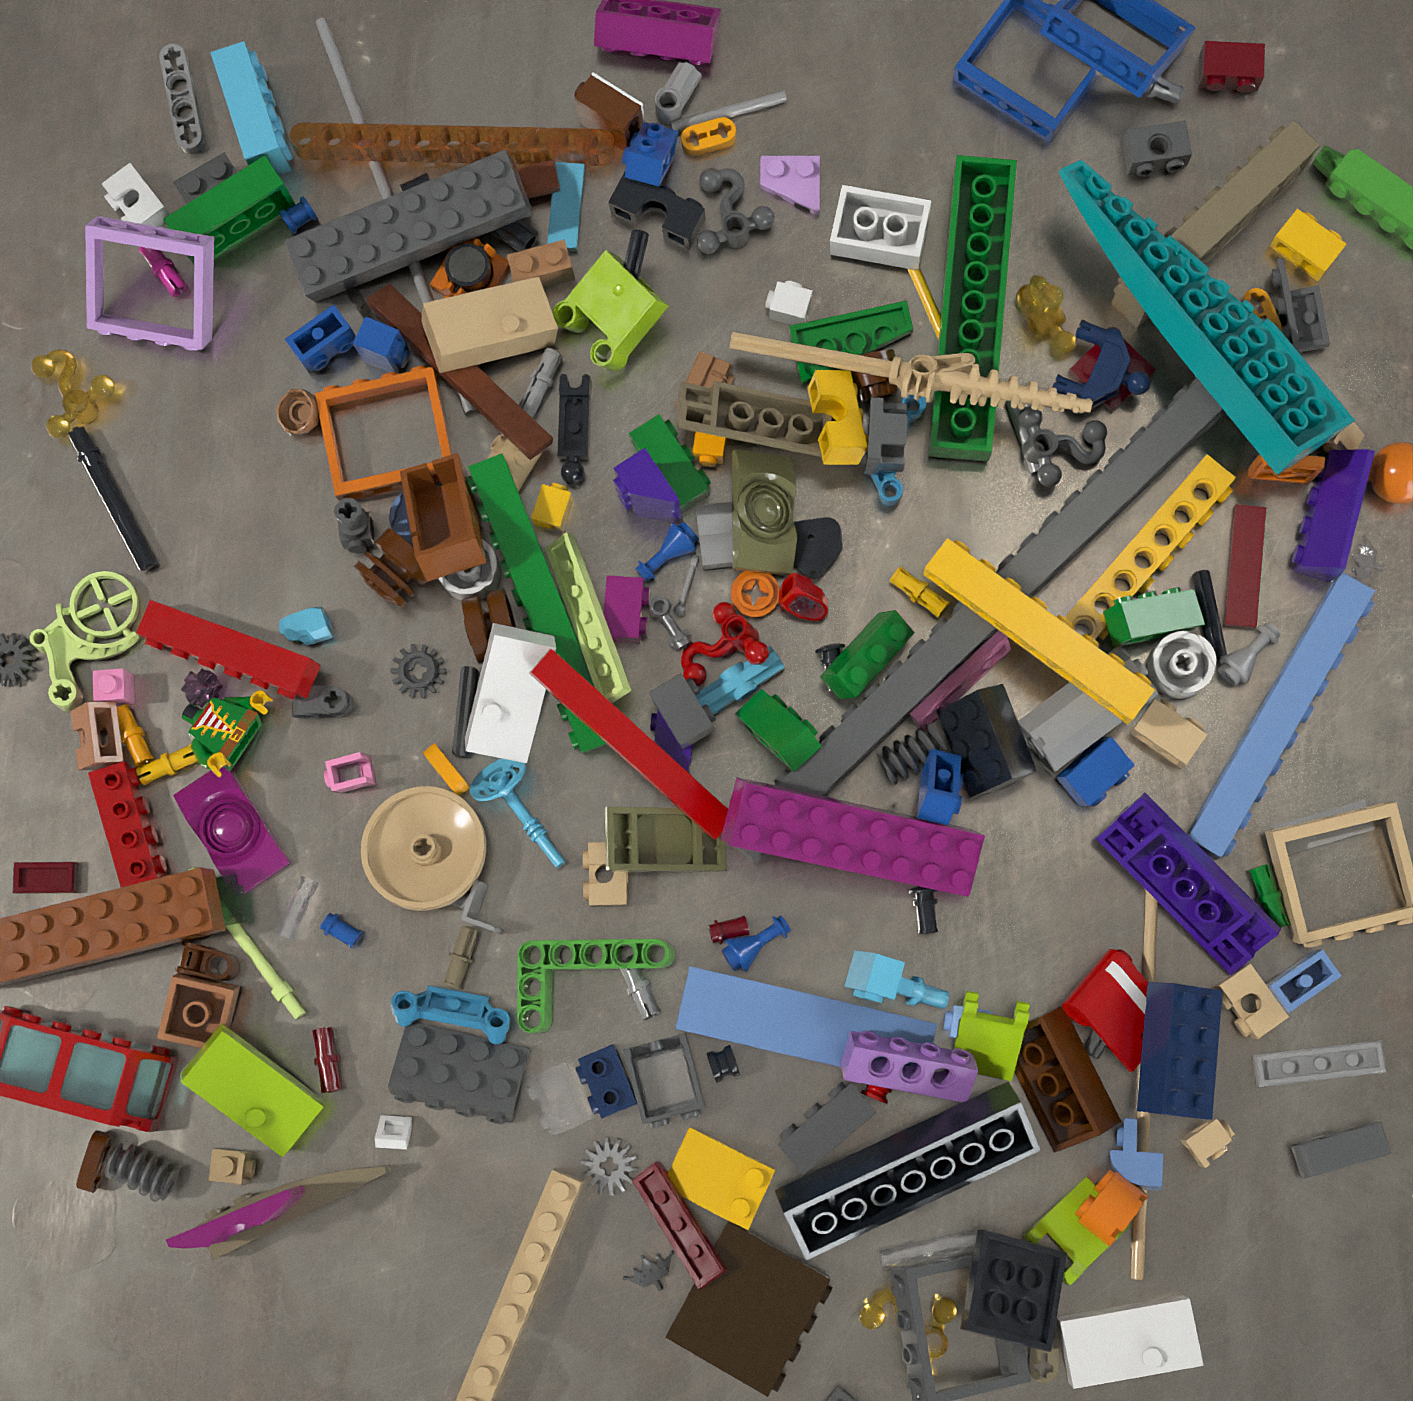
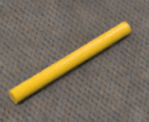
(926, 298)

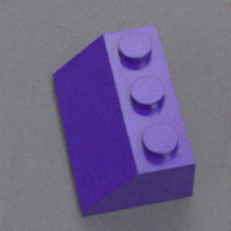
(646, 490)

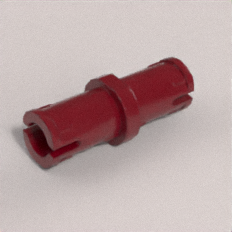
(326, 1060)

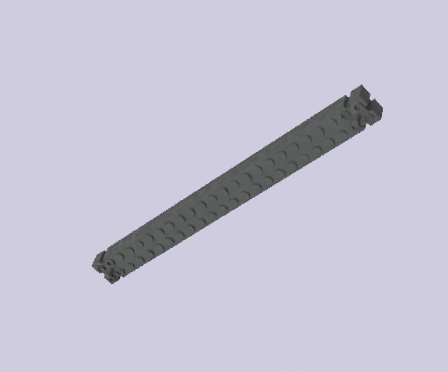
(1032, 568)

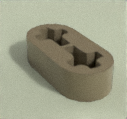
(1052, 1359)

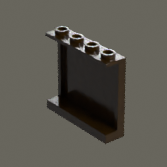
(751, 1312)

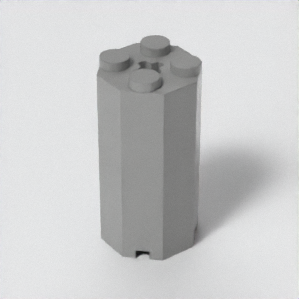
(1071, 721)

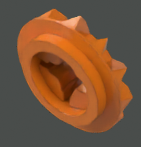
(745, 582)

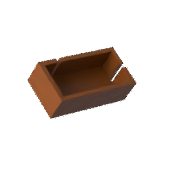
(442, 518)

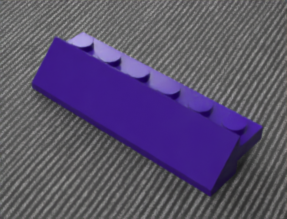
(1188, 883)

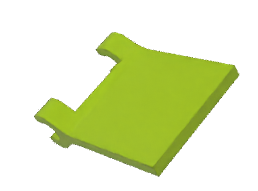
(992, 1038)
(1068, 1234)

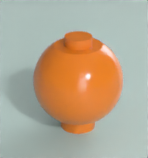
(1393, 473)

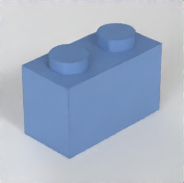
(1303, 980)

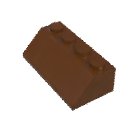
(1063, 1082)

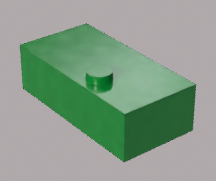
(235, 207)

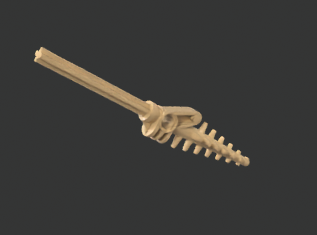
(924, 375)

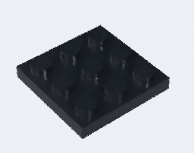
(1013, 1290)

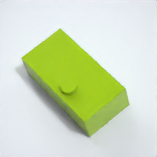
(251, 1090)

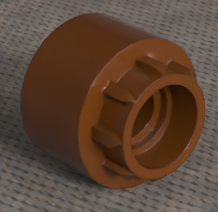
(873, 385)

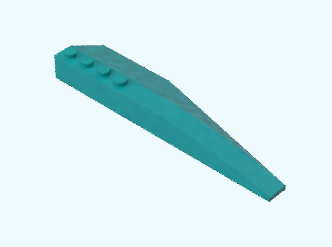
(1226, 346)

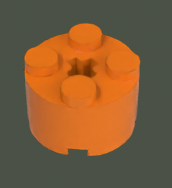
(1111, 1208)

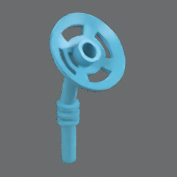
(504, 788)

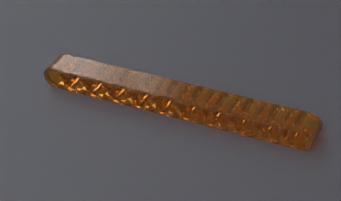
(441, 135)

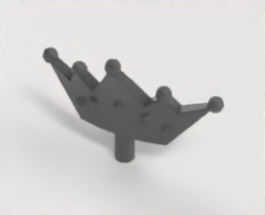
(651, 1272)

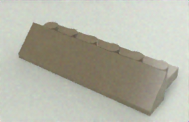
(750, 416)

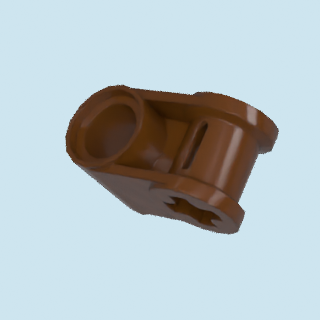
(203, 961)

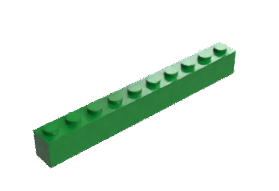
(531, 576)

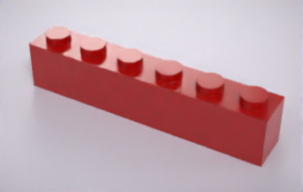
(228, 649)

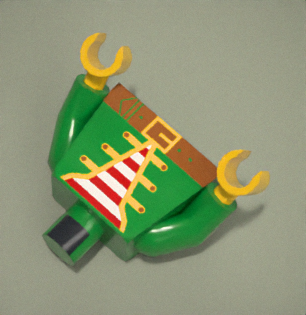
(224, 729)

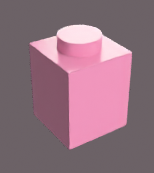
(114, 686)

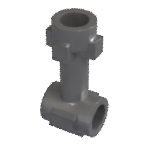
(660, 610)

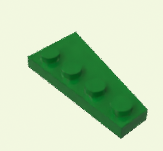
(852, 333)

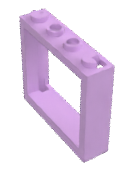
(160, 239)

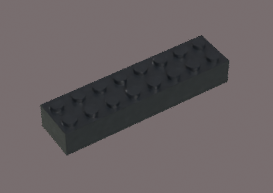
(907, 1170)

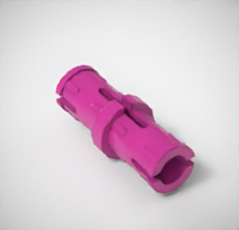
(164, 269)

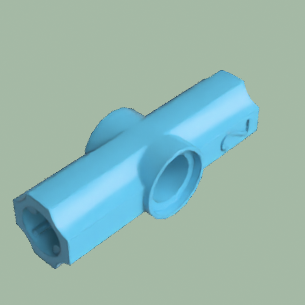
(739, 682)

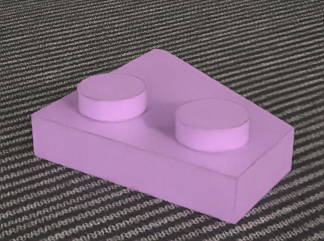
(793, 179)

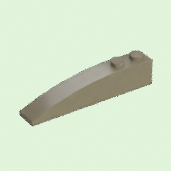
(318, 1192)

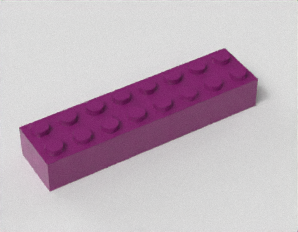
(851, 837)

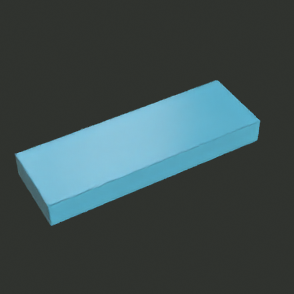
(567, 205)

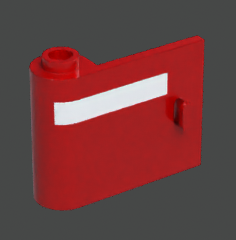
(1113, 1005)

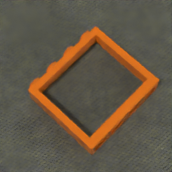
(364, 388)

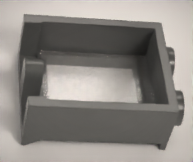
(664, 1080)

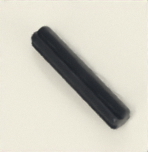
(1209, 610)

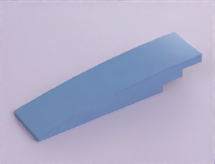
(785, 1018)

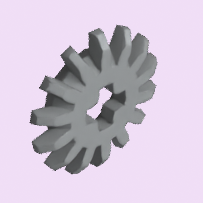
(617, 1176)

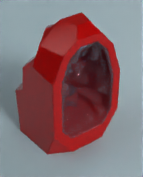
(803, 598)

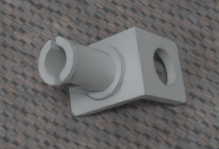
(471, 903)

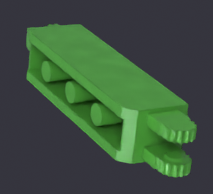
(1370, 189)

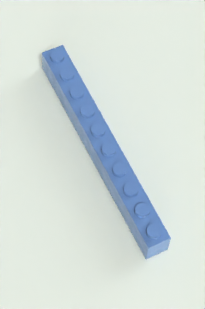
(1279, 716)

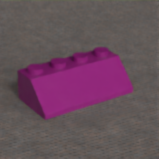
(657, 29)

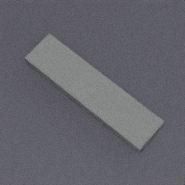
(1319, 1063)

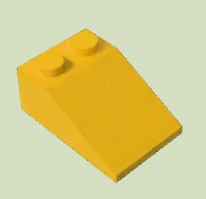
(720, 1178)

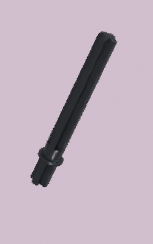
(89, 456)

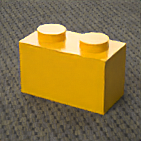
(1308, 244)

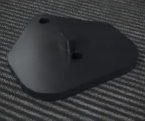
(821, 550)

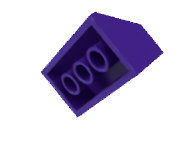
(1333, 514)

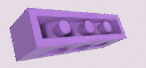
(920, 1078)

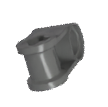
(319, 703)

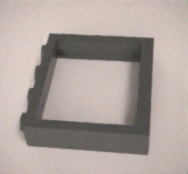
(915, 1348)

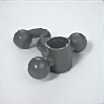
(761, 218)
(1049, 473)

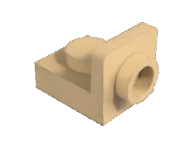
(231, 1166)

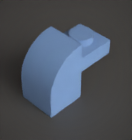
(1139, 1168)

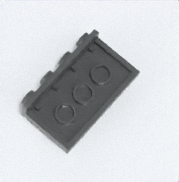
(458, 1072)

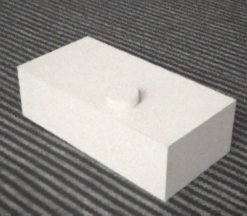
(507, 695)
(1129, 1341)

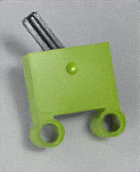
(615, 302)

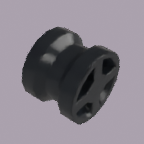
(723, 1063)

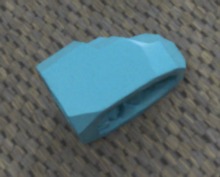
(307, 626)

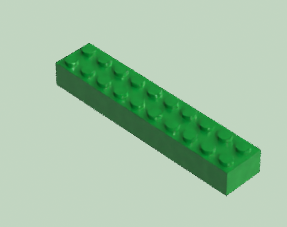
(973, 298)

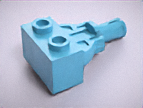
(880, 977)

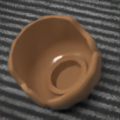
(298, 411)

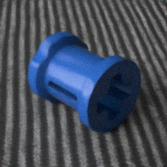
(298, 215)

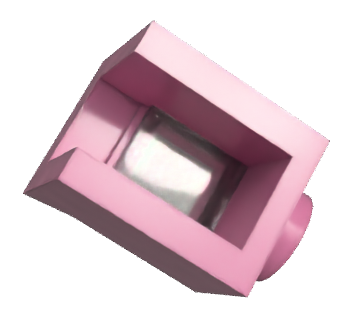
(349, 773)

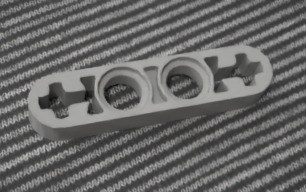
(183, 98)

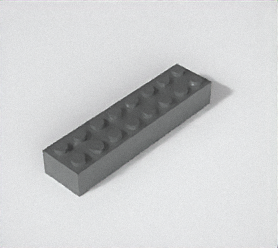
(409, 226)

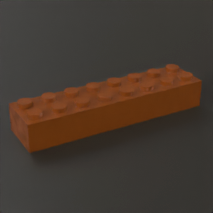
(109, 925)

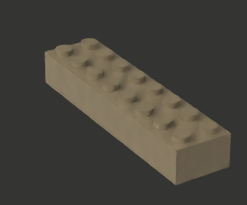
(1235, 204)

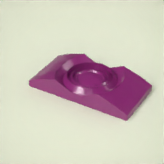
(231, 828)
(238, 1221)

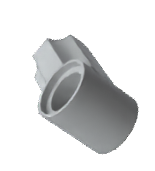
(677, 92)

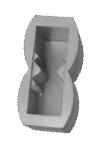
(715, 534)

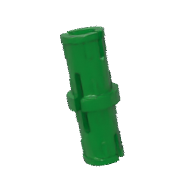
(1269, 895)

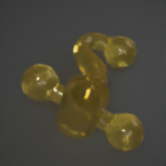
(1046, 312)
(101, 386)
(942, 1310)

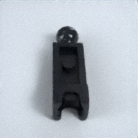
(574, 427)

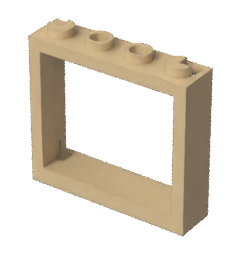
(1276, 842)

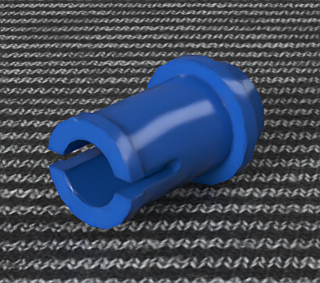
(340, 930)

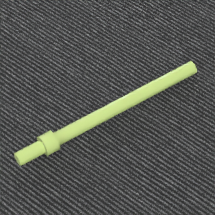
(280, 989)

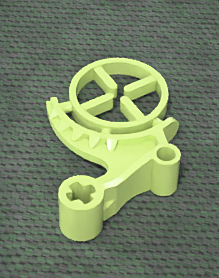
(64, 646)

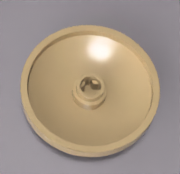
(423, 848)

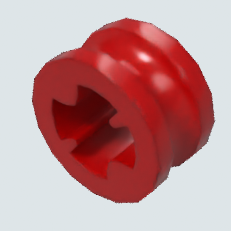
(877, 1093)

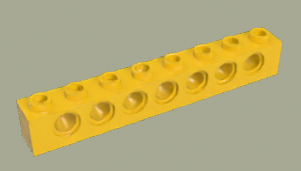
(1207, 476)

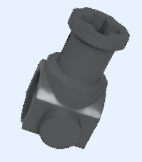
(354, 526)

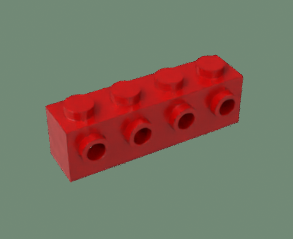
(126, 824)

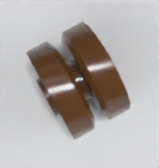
(479, 622)

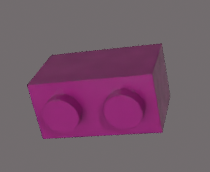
(624, 608)

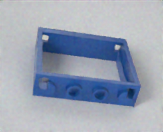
(1111, 57)
(1002, 96)

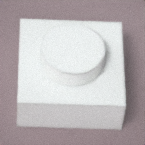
(393, 1132)

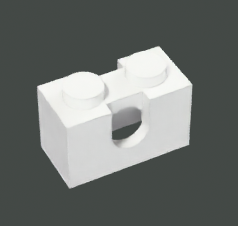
(127, 187)

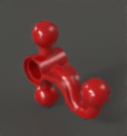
(732, 624)

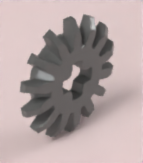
(21, 657)
(407, 664)

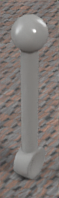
(679, 609)

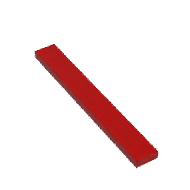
(630, 743)

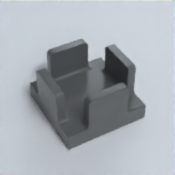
(886, 436)

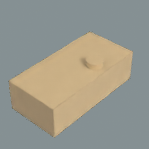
(489, 324)

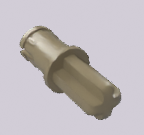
(461, 957)

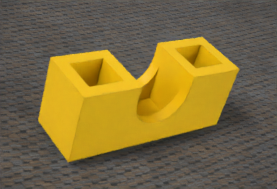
(836, 395)

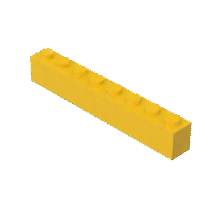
(1038, 630)

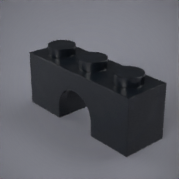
(635, 198)

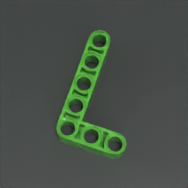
(580, 960)

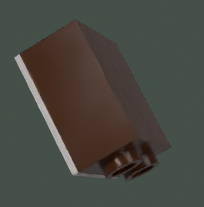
(609, 108)

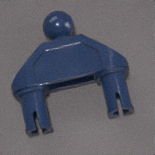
(1109, 370)

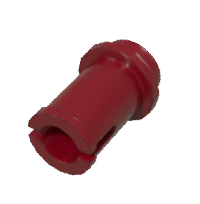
(728, 929)

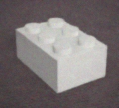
(880, 227)

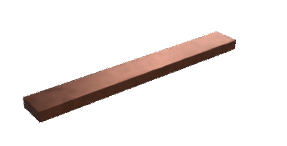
(468, 381)

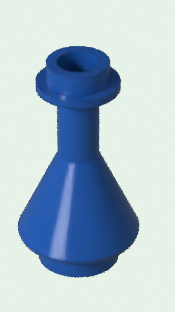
(678, 542)
(743, 950)

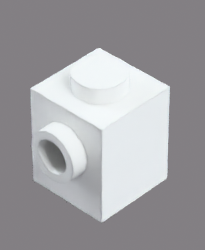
(789, 303)

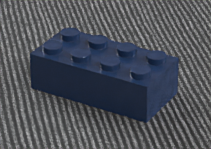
(1179, 1050)

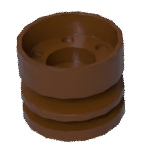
(392, 569)

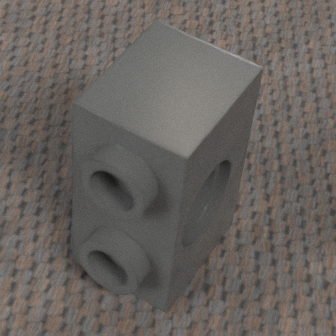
(1169, 137)

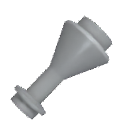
(1238, 665)

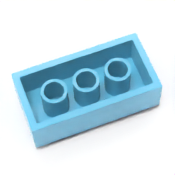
(252, 106)

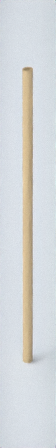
(1143, 1118)

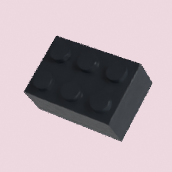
(987, 739)

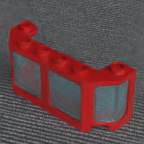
(83, 1072)

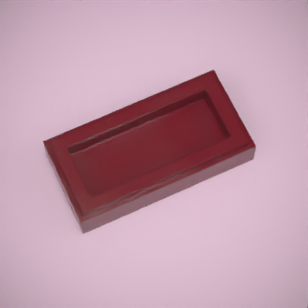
(45, 877)

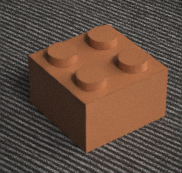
(196, 1009)

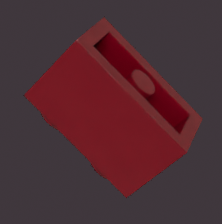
(1231, 66)

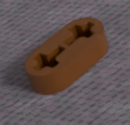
(94, 1161)

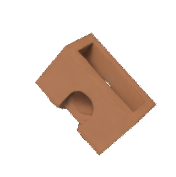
(88, 722)

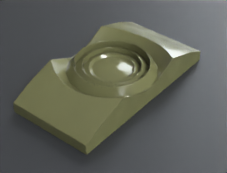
(763, 512)
(659, 841)

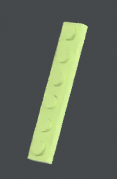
(587, 618)

